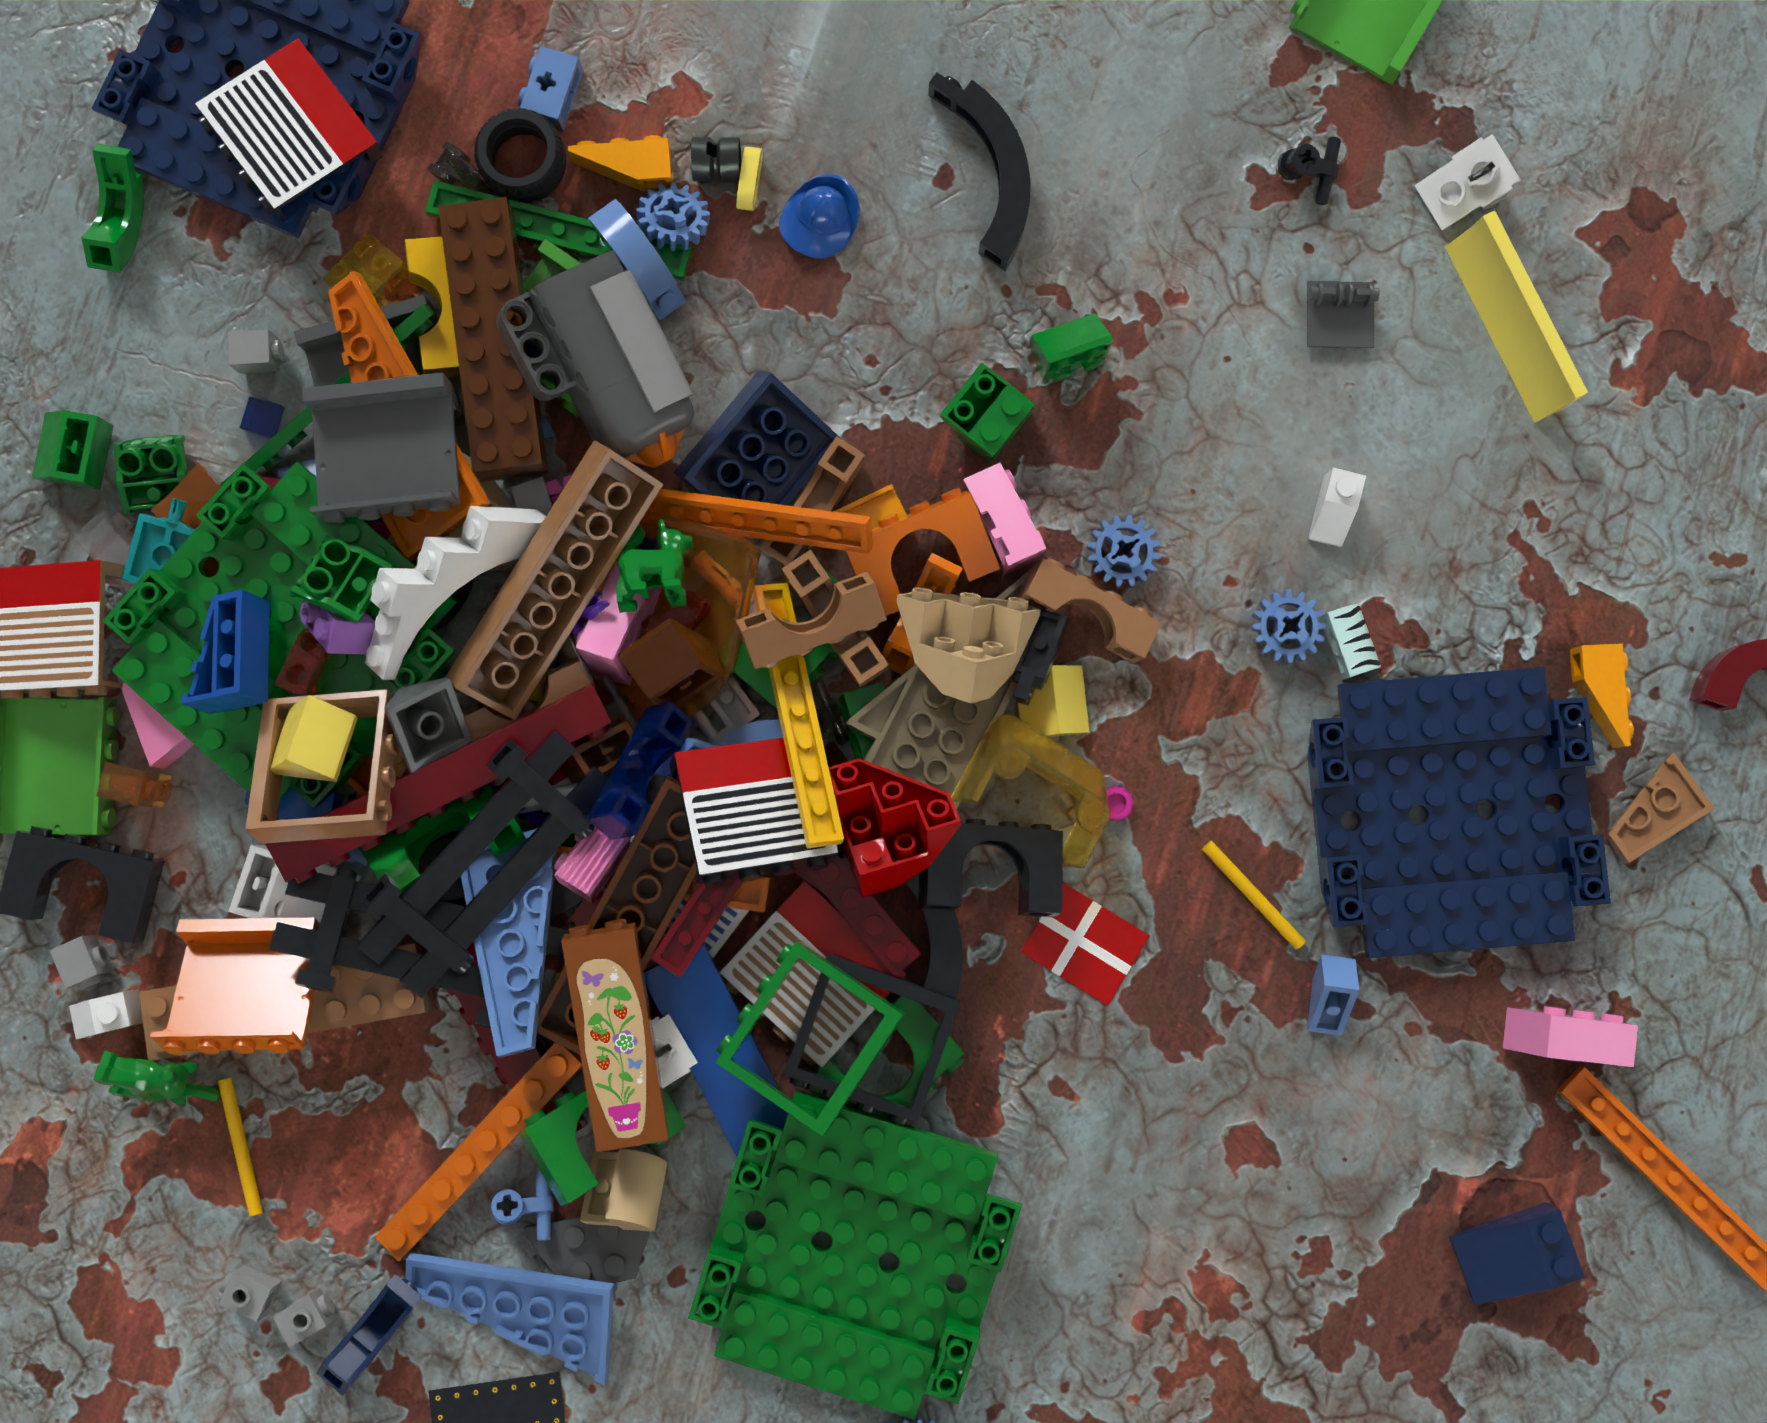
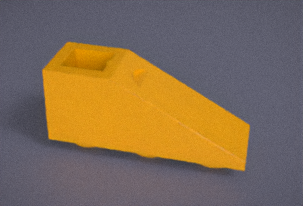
(633, 163)
(1600, 677)

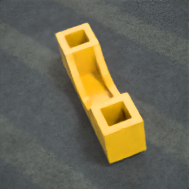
(428, 271)

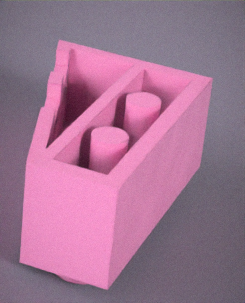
(1005, 518)
(613, 631)
(158, 737)
(1571, 1037)

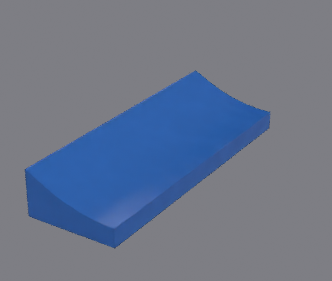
(704, 1016)

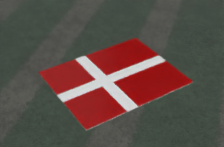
(1086, 945)

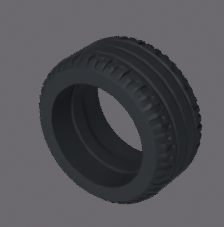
(514, 123)

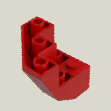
(889, 824)

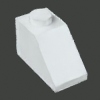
(1336, 506)
(106, 1013)

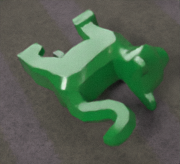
(653, 568)
(151, 1080)

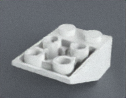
(263, 890)

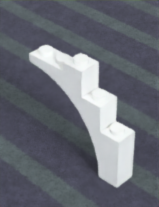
(443, 566)

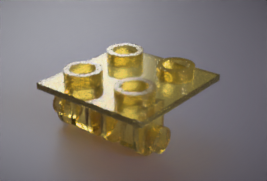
(375, 264)

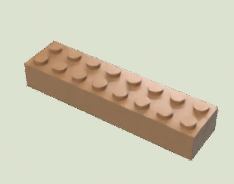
(554, 581)
(356, 1000)

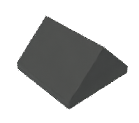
(427, 722)

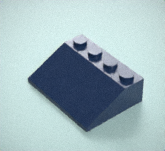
(758, 446)

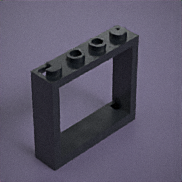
(865, 1100)

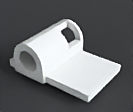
(1472, 179)
(672, 1050)

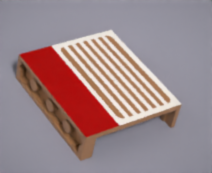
(54, 629)
(821, 927)

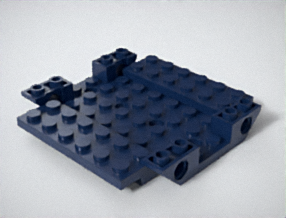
(156, 90)
(1456, 875)

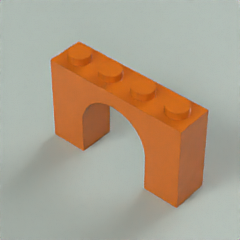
(953, 517)

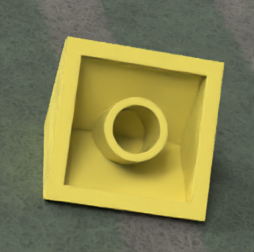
(1060, 705)
(313, 740)

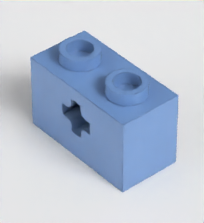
(550, 69)

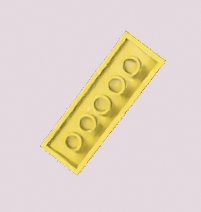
(1515, 318)

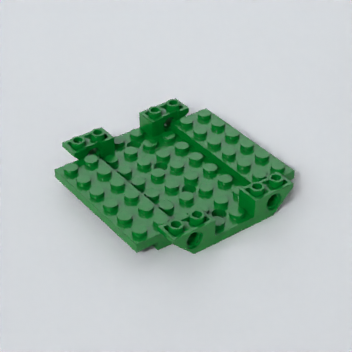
(262, 548)
(835, 1310)

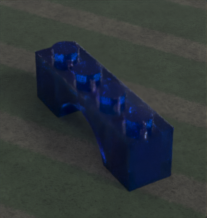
(622, 801)

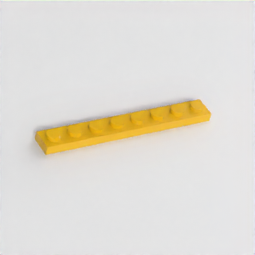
(801, 731)

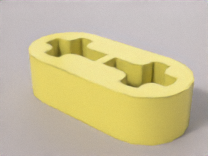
(749, 178)

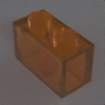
(134, 785)

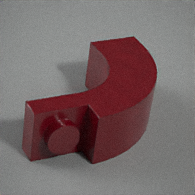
(1725, 675)

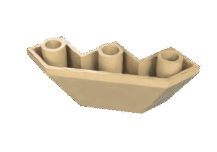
(966, 640)

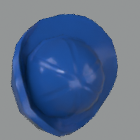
(820, 216)

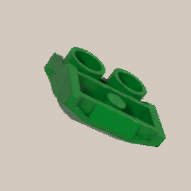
(148, 470)
(340, 579)

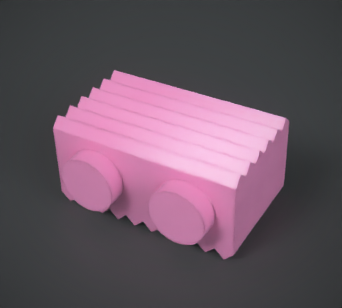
(590, 864)

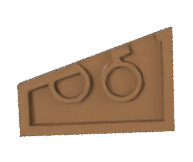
(1658, 811)

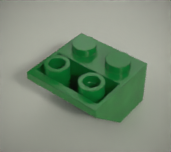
(1071, 347)
(987, 413)
(73, 449)

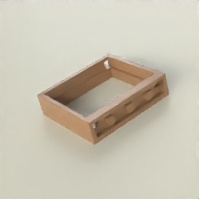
(267, 786)

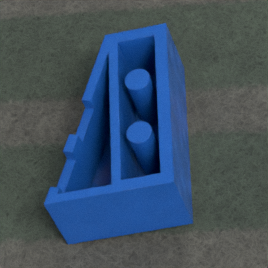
(234, 655)

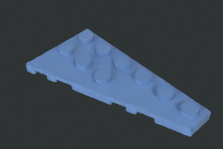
(513, 951)
(530, 1308)

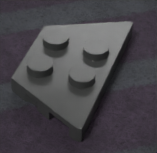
(590, 1250)

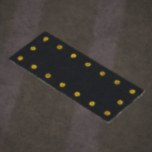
(501, 1401)

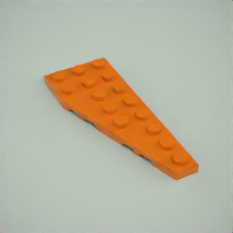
(376, 354)

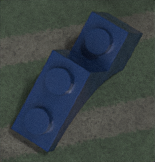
(369, 1334)

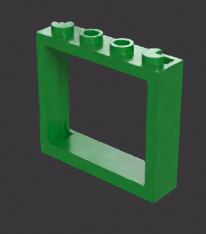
(751, 1014)

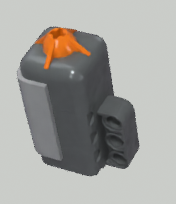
(607, 354)

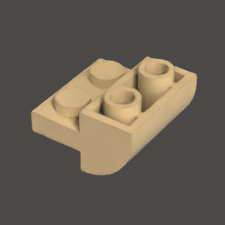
(626, 1190)

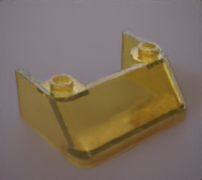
(1010, 747)

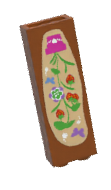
(615, 1035)

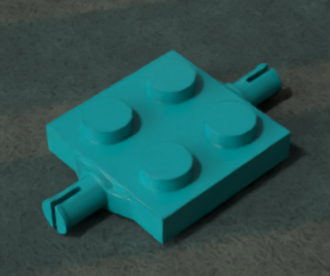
(156, 541)

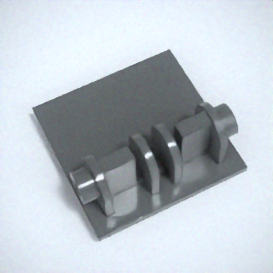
(1341, 314)

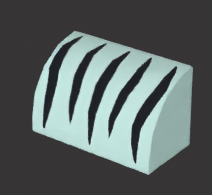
(1350, 641)

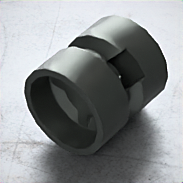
(715, 159)

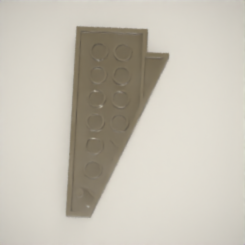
(925, 731)

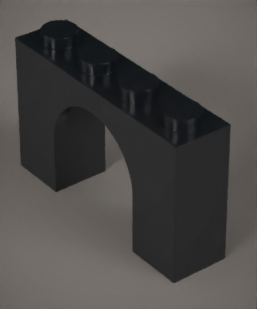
(1033, 850)
(129, 877)

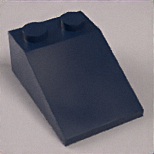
(1517, 1255)

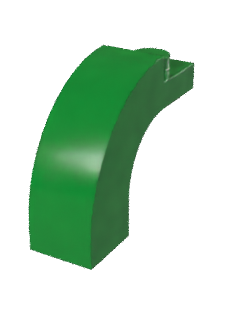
(119, 215)

